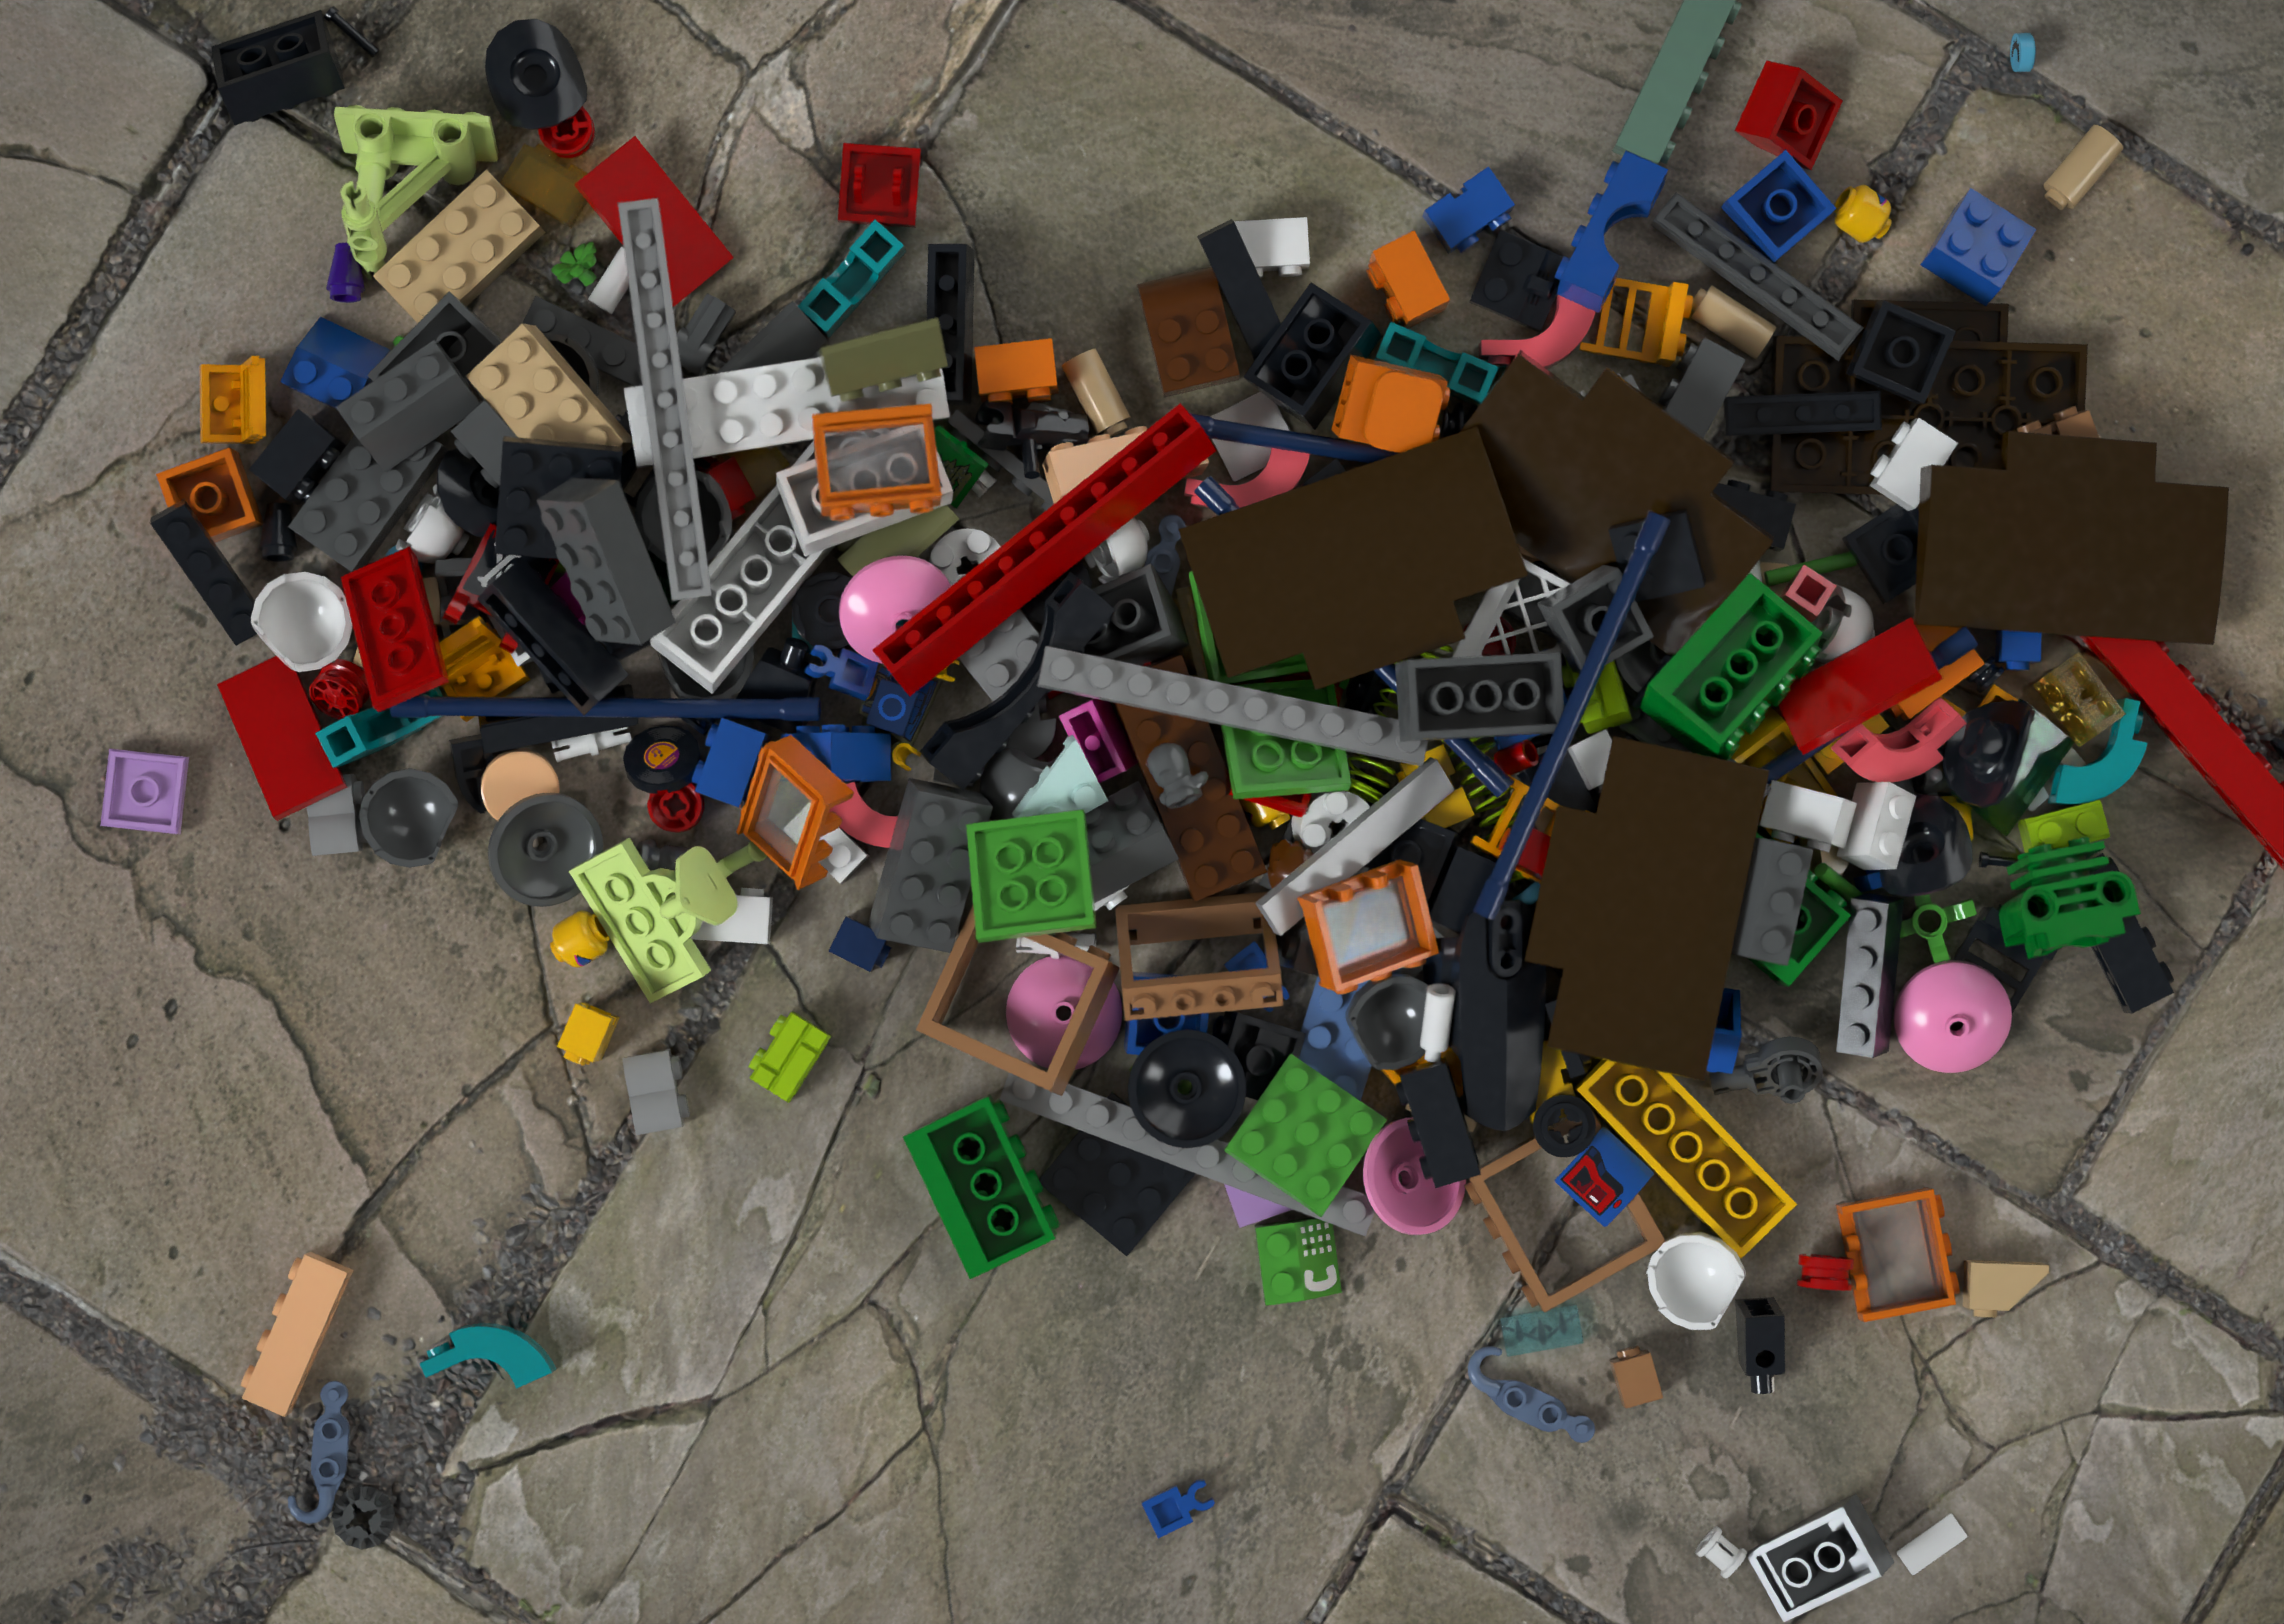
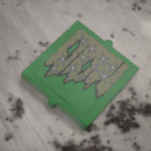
(960, 464)

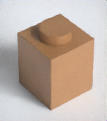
(1635, 1377)

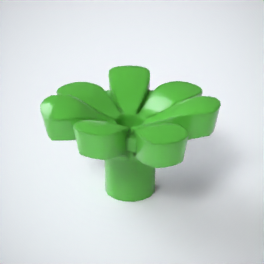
(577, 265)

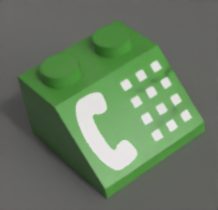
(1297, 1260)

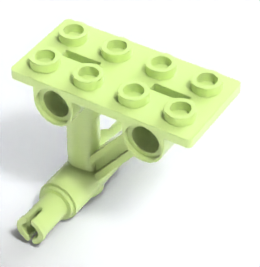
(383, 140)

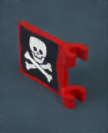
(482, 571)

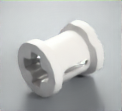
(1721, 1552)

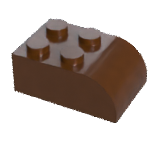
(1188, 332)

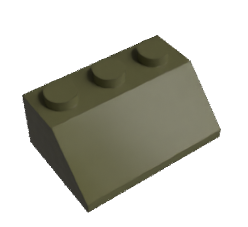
(884, 359)
(900, 539)

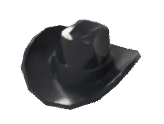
(534, 75)
(466, 493)
(1987, 752)
(1933, 852)

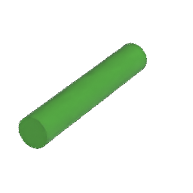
(1820, 566)
(1836, 882)

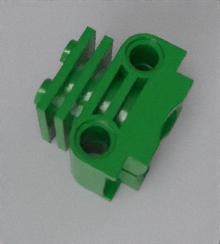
(2064, 900)

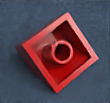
(1789, 113)

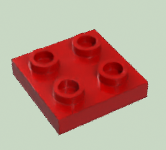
(879, 185)

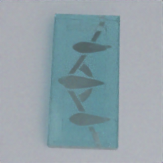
(1541, 1330)

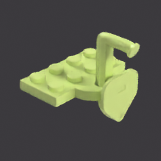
(651, 922)

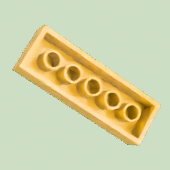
(1688, 1151)

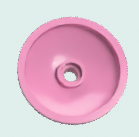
(885, 594)
(1950, 994)
(1034, 1005)
(1415, 1204)

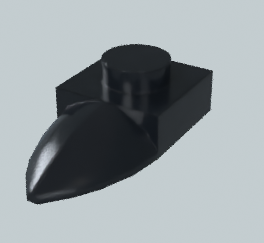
(469, 765)

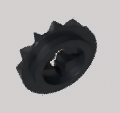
(1578, 1138)

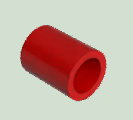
(1517, 757)

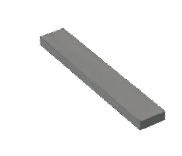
(1357, 843)

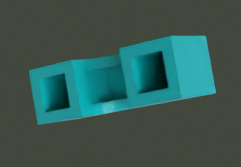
(853, 280)
(1466, 375)

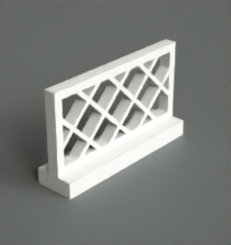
(1491, 608)

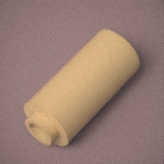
(2082, 168)
(1731, 321)
(1097, 393)

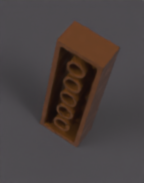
(1212, 832)

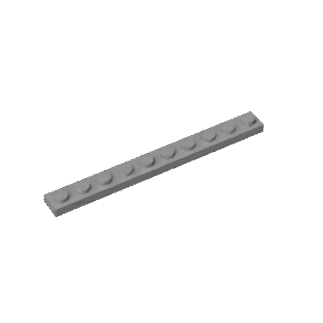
(664, 399)
(1227, 705)
(1118, 1125)

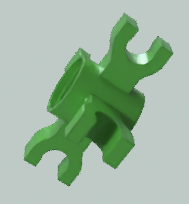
(1947, 915)

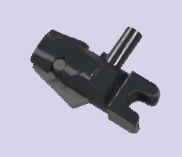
(1030, 428)

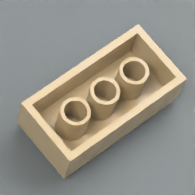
(460, 248)
(543, 394)

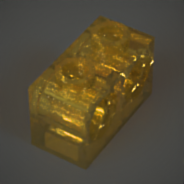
(2079, 699)

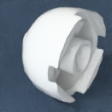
(432, 531)
(1121, 552)
(1844, 623)

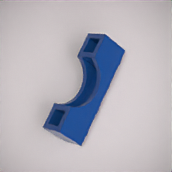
(1630, 193)

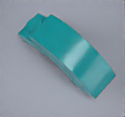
(368, 733)
(2110, 769)
(502, 1344)

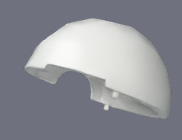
(303, 620)
(1694, 1279)

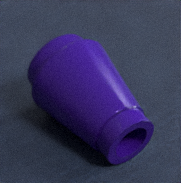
(345, 276)

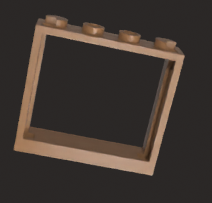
(1203, 992)
(1075, 1034)
(1515, 1255)

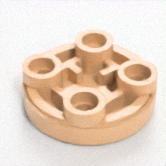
(515, 777)

